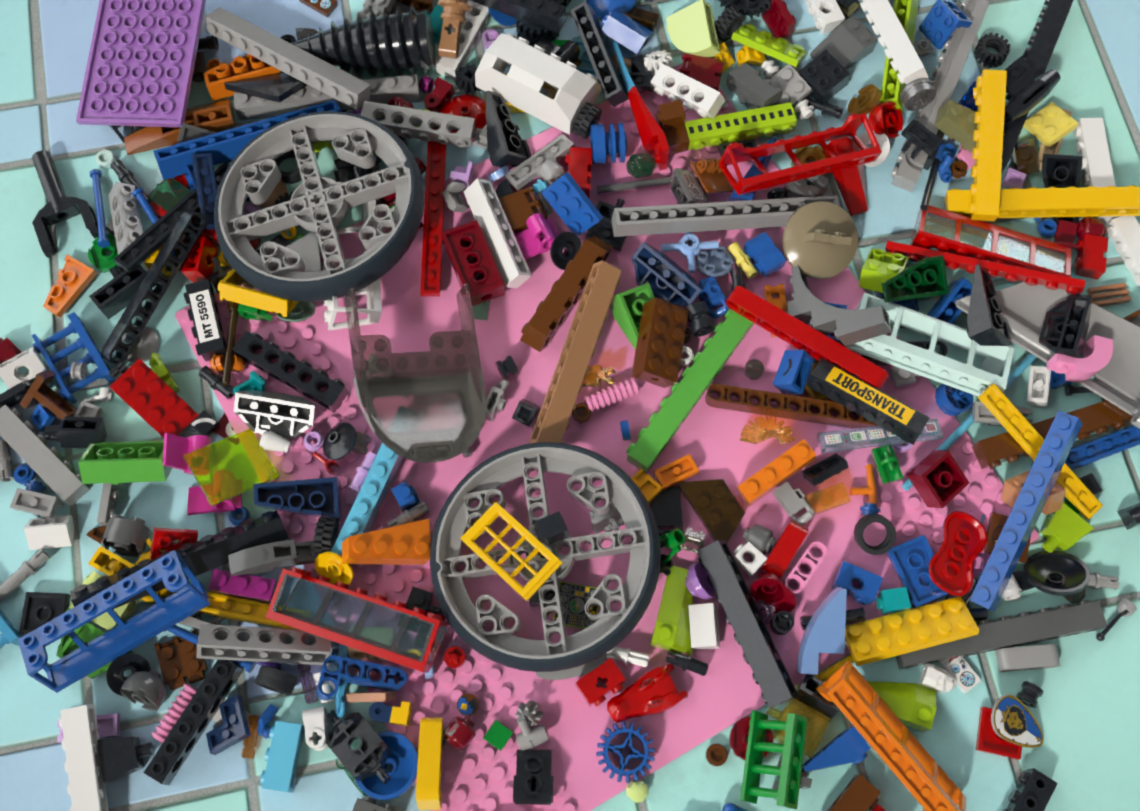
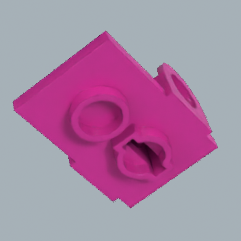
(530, 240)
(178, 446)
(199, 504)

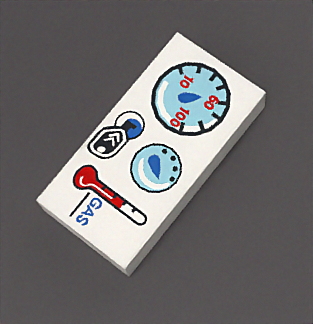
(962, 672)

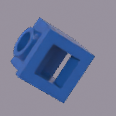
(405, 496)

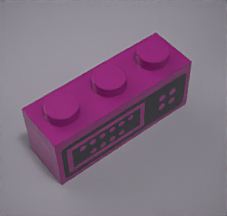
(243, 586)

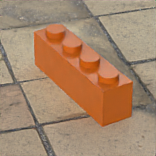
(776, 472)

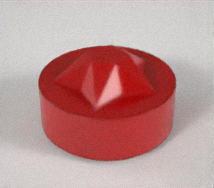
(454, 657)

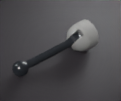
(1124, 608)

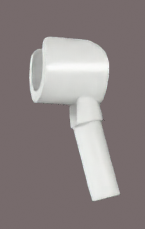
(104, 395)

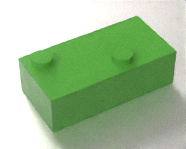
(123, 462)

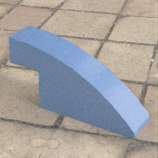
(824, 632)

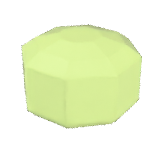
(637, 791)

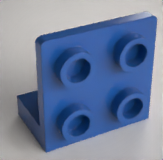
(942, 22)

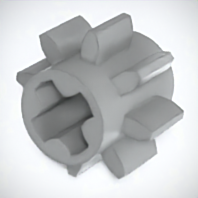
(531, 711)

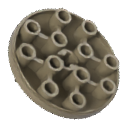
(820, 239)

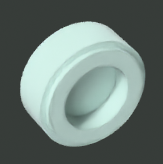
(105, 158)

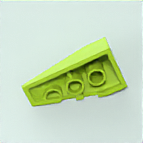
(672, 621)
(909, 701)

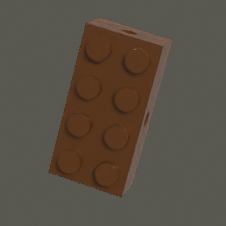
(660, 343)

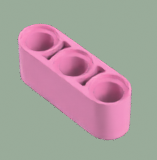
(810, 562)

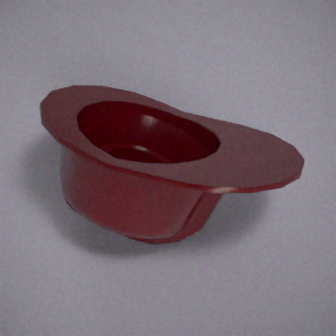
(772, 591)

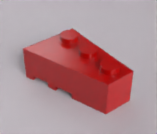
(579, 168)

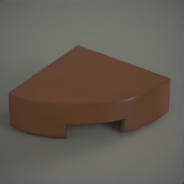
(97, 533)

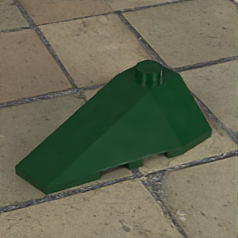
(918, 281)

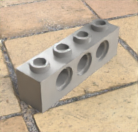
(124, 215)

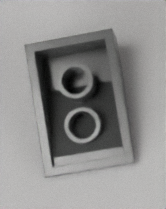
(848, 43)

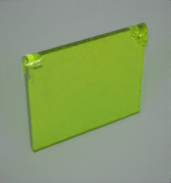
(230, 466)

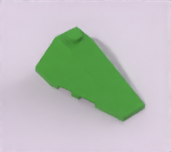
(628, 309)

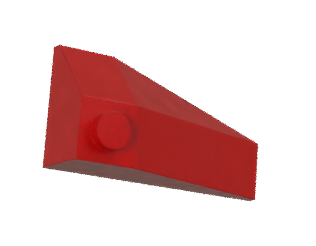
(850, 180)

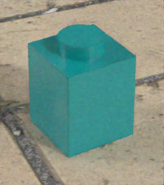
(893, 600)

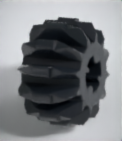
(466, 79)

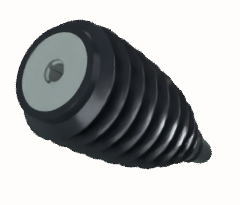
(377, 43)

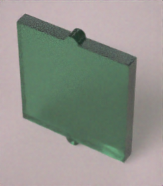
(168, 193)

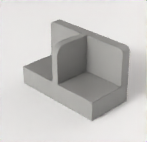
(35, 503)

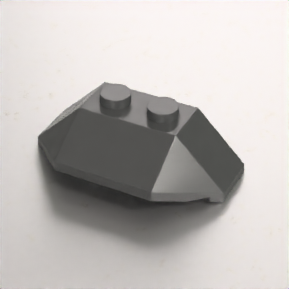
(274, 412)

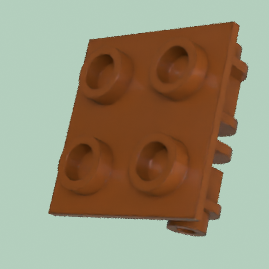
(711, 176)

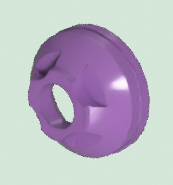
(698, 583)

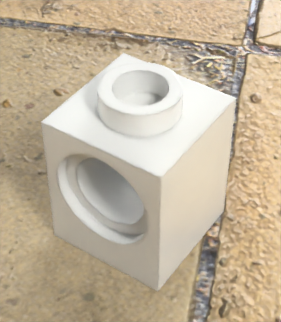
(749, 567)

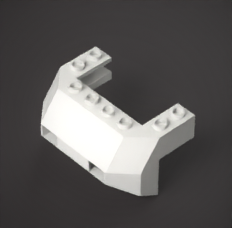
(526, 76)

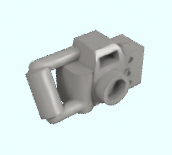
(496, 400)
(793, 502)

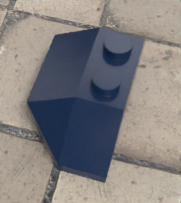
(664, 276)

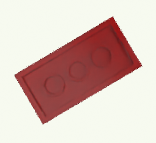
(153, 399)

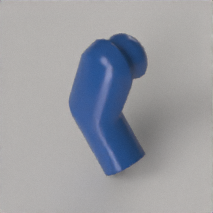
(945, 170)
(263, 721)

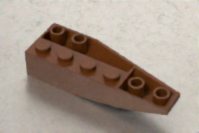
(212, 117)

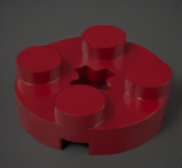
(737, 738)

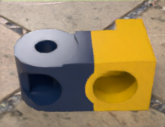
(391, 715)

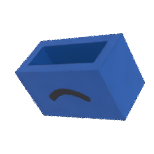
(793, 372)

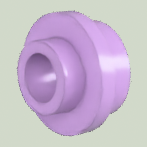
(309, 437)

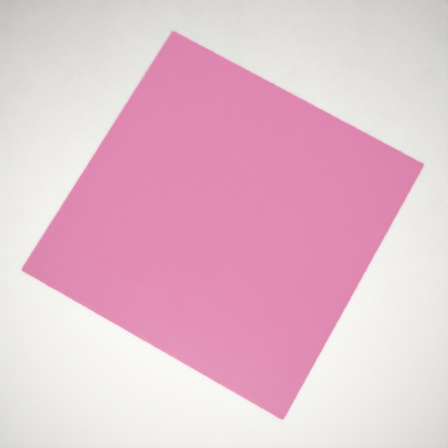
(481, 774)

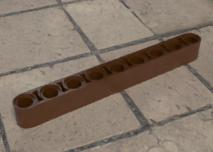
(784, 410)

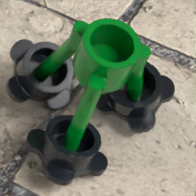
(670, 540)

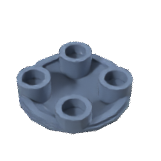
(715, 262)

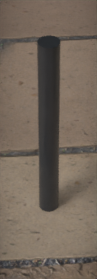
(930, 184)

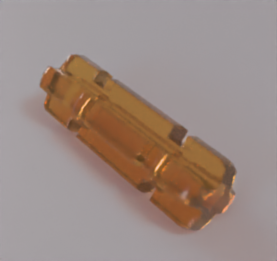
(250, 742)

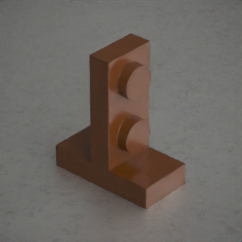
(47, 397)

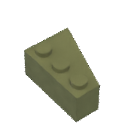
(957, 123)

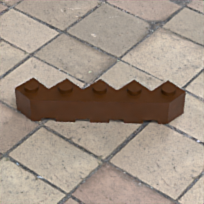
(564, 294)

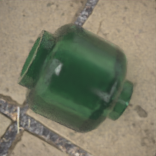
(640, 165)

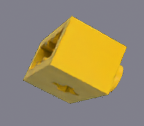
(108, 562)

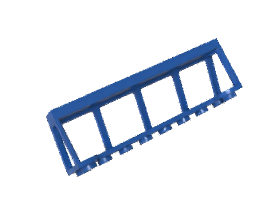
(127, 635)

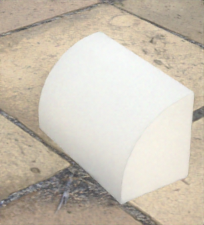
(50, 532)
(704, 626)

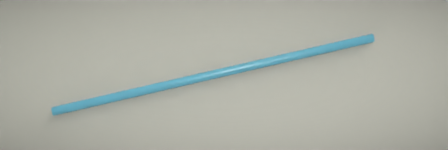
(969, 421)

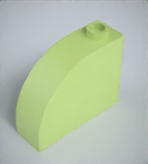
(694, 30)

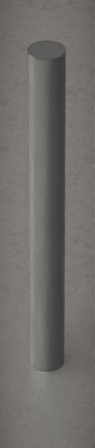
(633, 185)

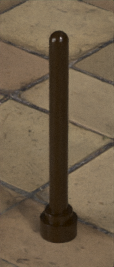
(233, 310)

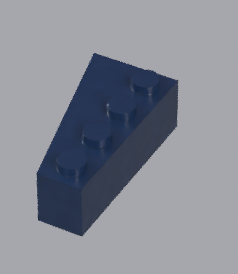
(302, 497)

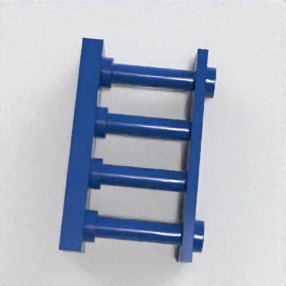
(84, 341)

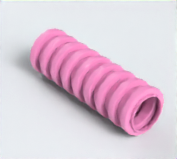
(612, 394)
(174, 712)

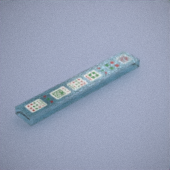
(871, 437)

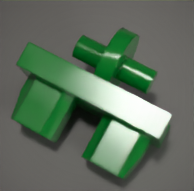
(887, 464)

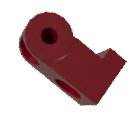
(439, 96)

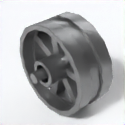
(918, 94)

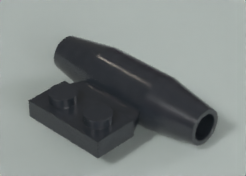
(1025, 89)

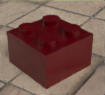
(938, 478)

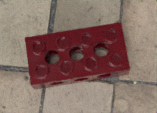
(473, 262)

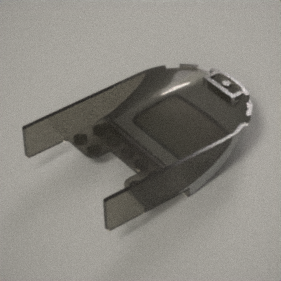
(425, 401)

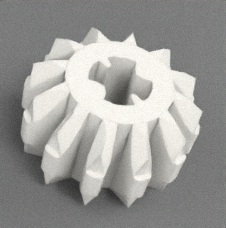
(654, 60)

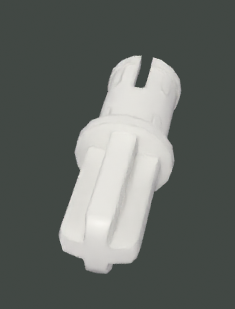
(628, 656)

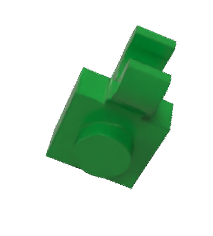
(248, 312)

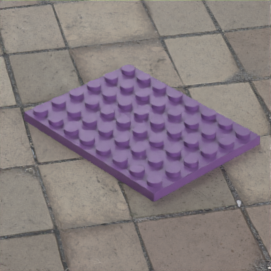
(141, 63)

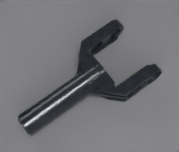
(59, 205)

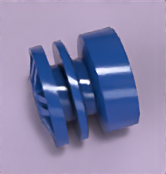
(608, 143)

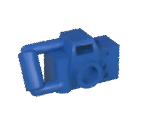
(713, 296)

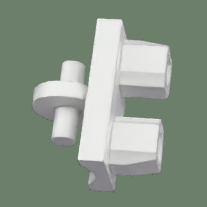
(606, 522)

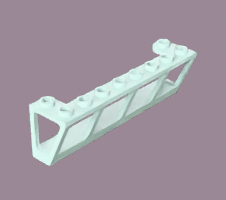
(927, 362)

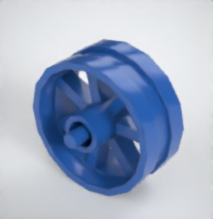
(955, 397)

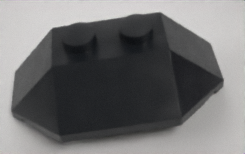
(1067, 325)

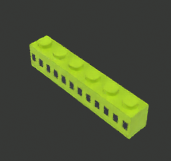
(741, 126)

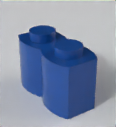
(764, 254)

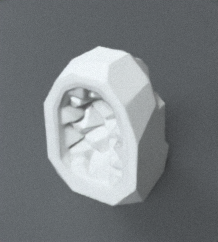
(936, 678)

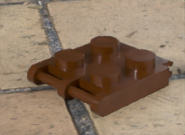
(519, 208)
(180, 662)

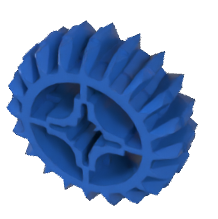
(638, 755)

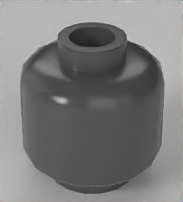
(760, 537)

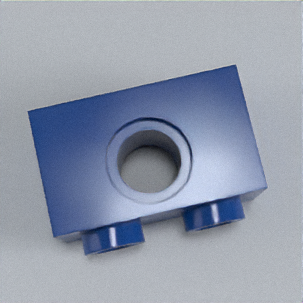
(868, 582)

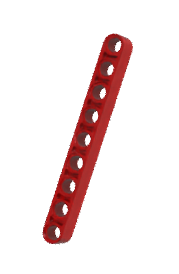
(803, 336)

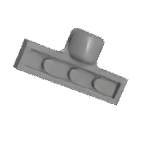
(542, 164)

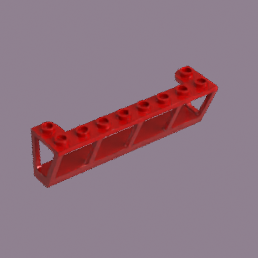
(737, 153)

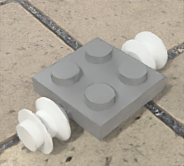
(792, 86)

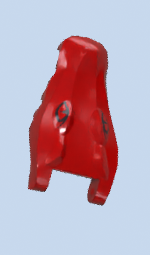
(649, 694)

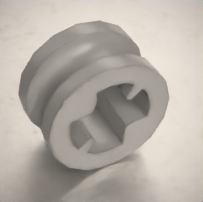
(78, 370)

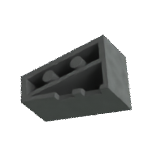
(751, 88)

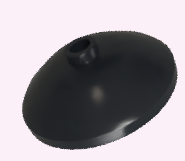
(1057, 573)

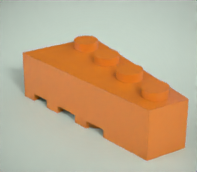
(393, 545)

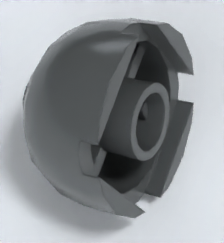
(145, 688)

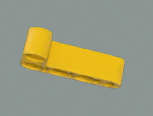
(429, 764)

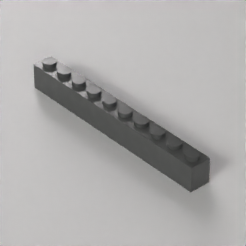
(1014, 632)

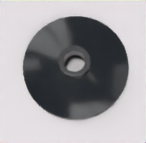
(571, 245)
(339, 441)
(115, 672)

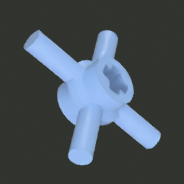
(689, 247)

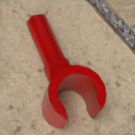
(327, 463)

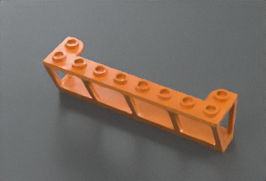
(892, 740)

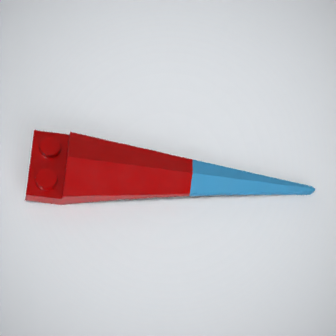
(651, 134)

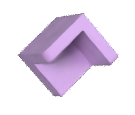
(462, 174)

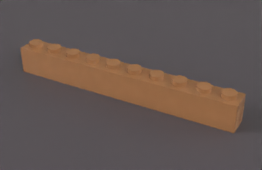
(576, 354)

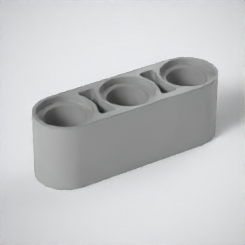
(1027, 658)

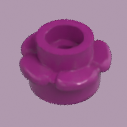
(426, 84)

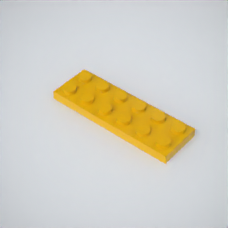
(909, 631)

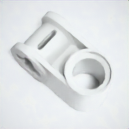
(315, 724)

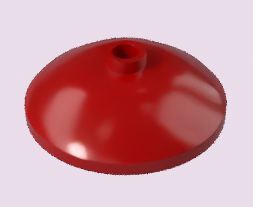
(474, 105)

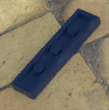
(205, 186)

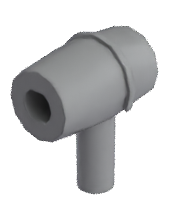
(529, 736)

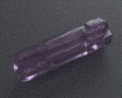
(307, 683)

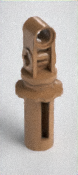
(453, 17)

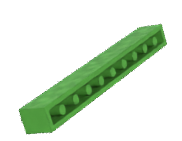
(688, 391)

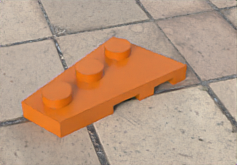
(70, 284)

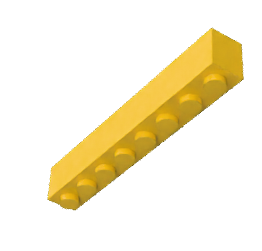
(988, 145)

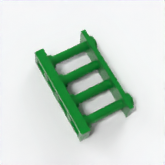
(791, 764)

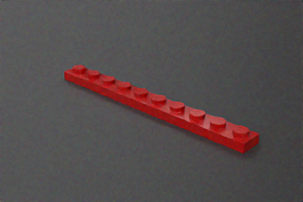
(433, 219)
(1009, 272)

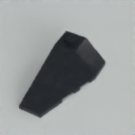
(503, 140)
(1061, 172)
(983, 315)

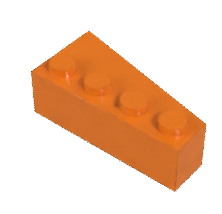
(238, 69)

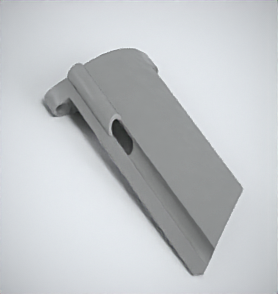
(1025, 313)

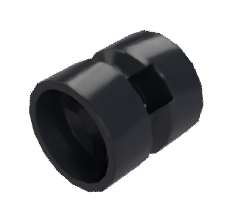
(699, 319)

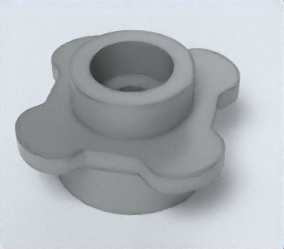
(925, 50)

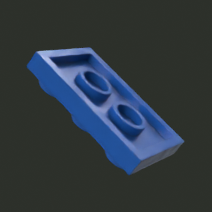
(572, 204)
(912, 567)

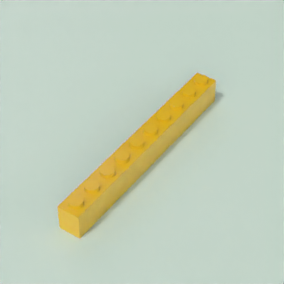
(1055, 202)

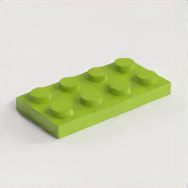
(767, 44)

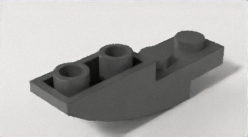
(270, 556)

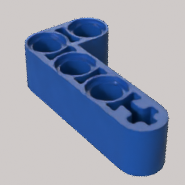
(362, 679)

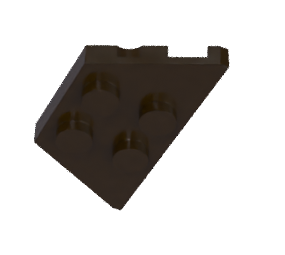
(714, 506)

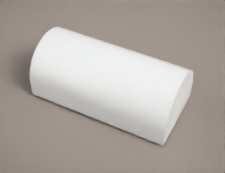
(1038, 386)

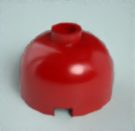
(886, 119)

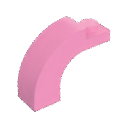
(1097, 355)

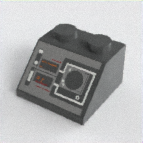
(687, 188)

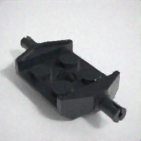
(368, 757)

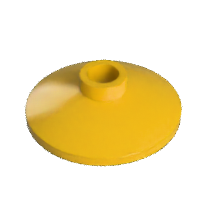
(331, 566)

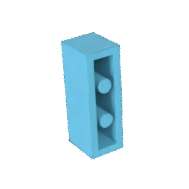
(282, 756)

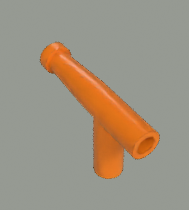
(870, 490)

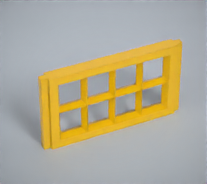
(539, 577)

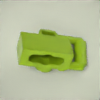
(162, 371)

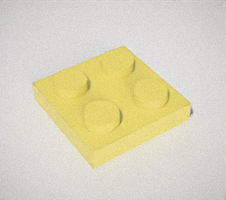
(1050, 124)

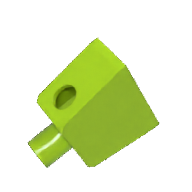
(1064, 529)

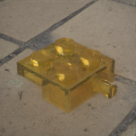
(815, 729)

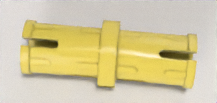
(742, 260)

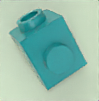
(255, 383)

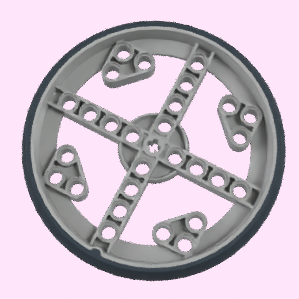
(319, 206)
(610, 626)

